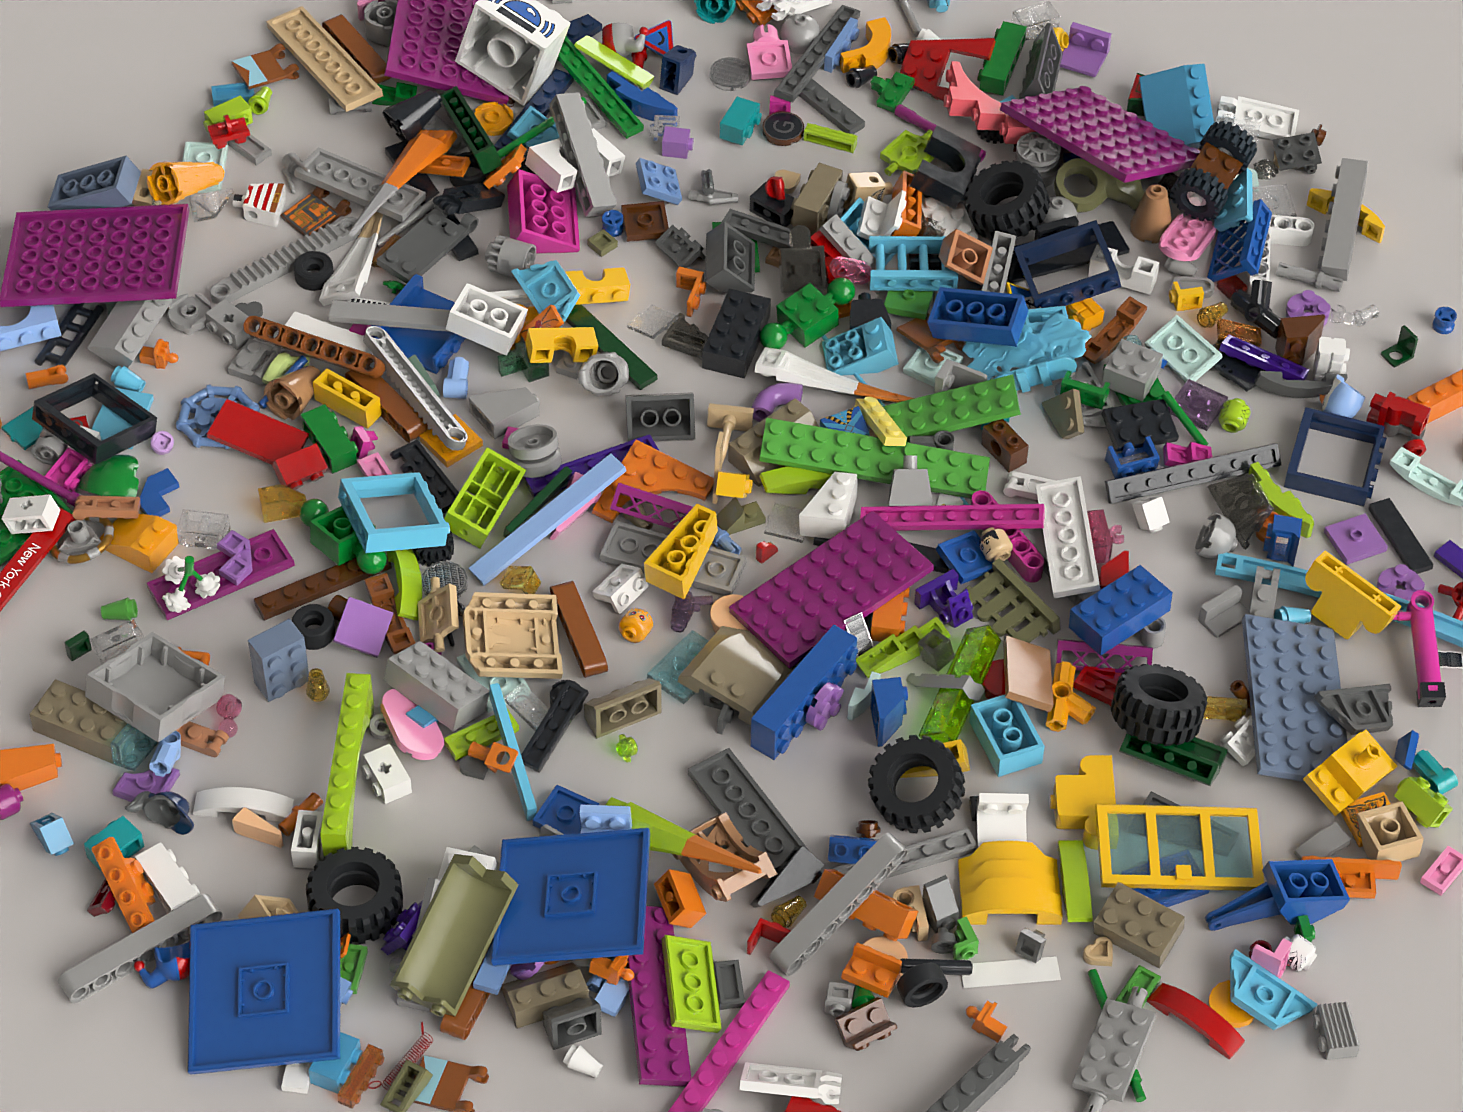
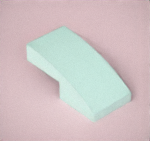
(861, 698)

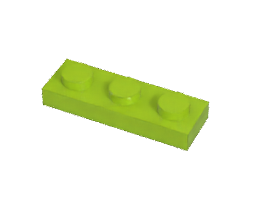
(482, 732)

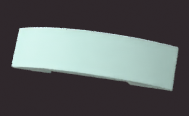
(1425, 479)

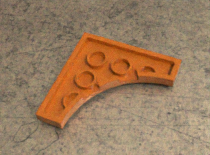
(653, 472)

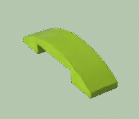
(408, 582)

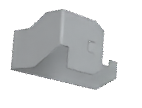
(965, 682)

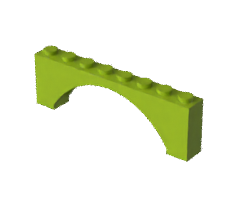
(354, 719)

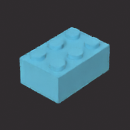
(1006, 735)

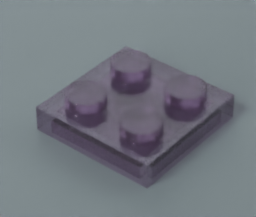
(1199, 403)

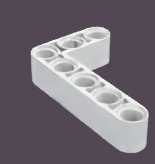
(1282, 231)

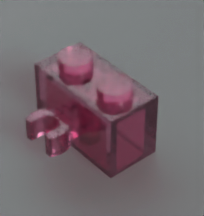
(1102, 536)

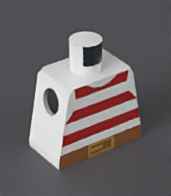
(262, 203)

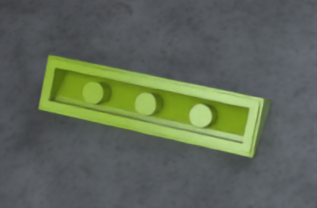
(615, 61)

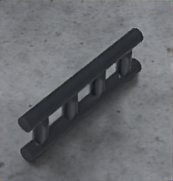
(71, 345)

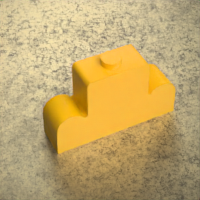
(1347, 598)
(1077, 796)

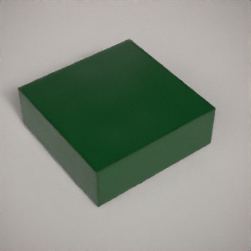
(78, 645)

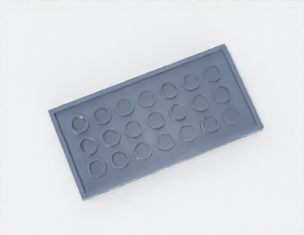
(1284, 672)

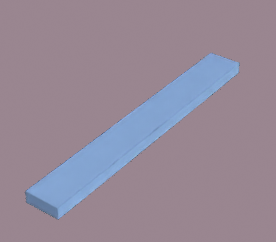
(547, 519)

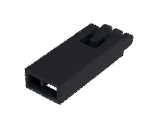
(469, 199)

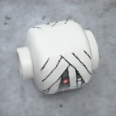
(1301, 953)

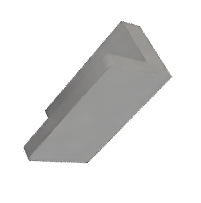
(1223, 612)

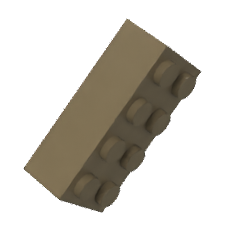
(76, 720)

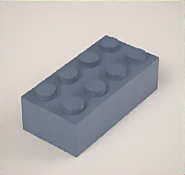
(96, 186)

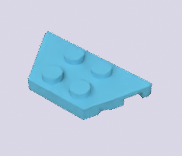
(1239, 203)
(548, 286)
(1265, 994)

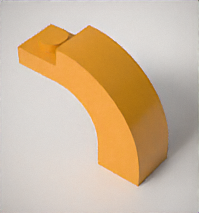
(875, 52)

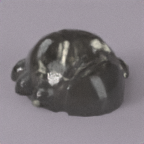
(1265, 169)

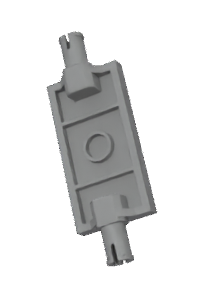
(1114, 1050)

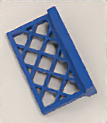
(1252, 243)

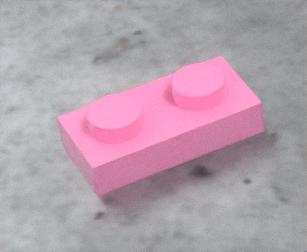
(373, 465)
(1443, 871)

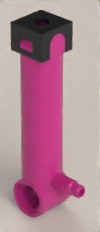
(1430, 687)

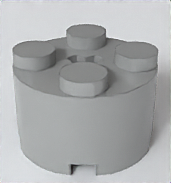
(379, 21)

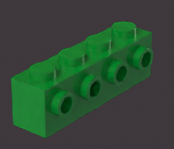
(1006, 52)

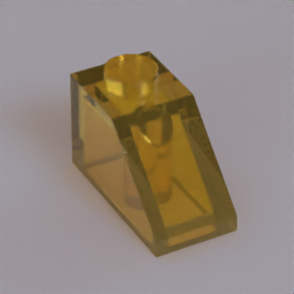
(280, 502)

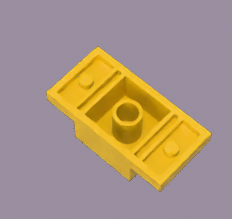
(1350, 772)

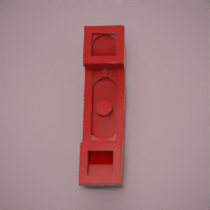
(1199, 1016)

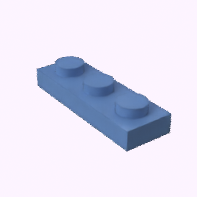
(841, 44)

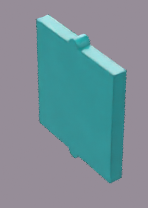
(23, 429)

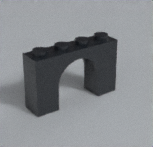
(942, 184)

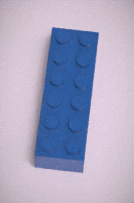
(786, 709)

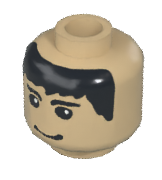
(995, 544)

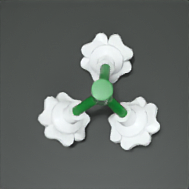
(179, 570)

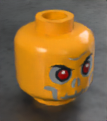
(635, 625)

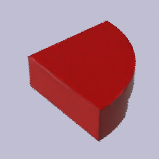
(765, 551)

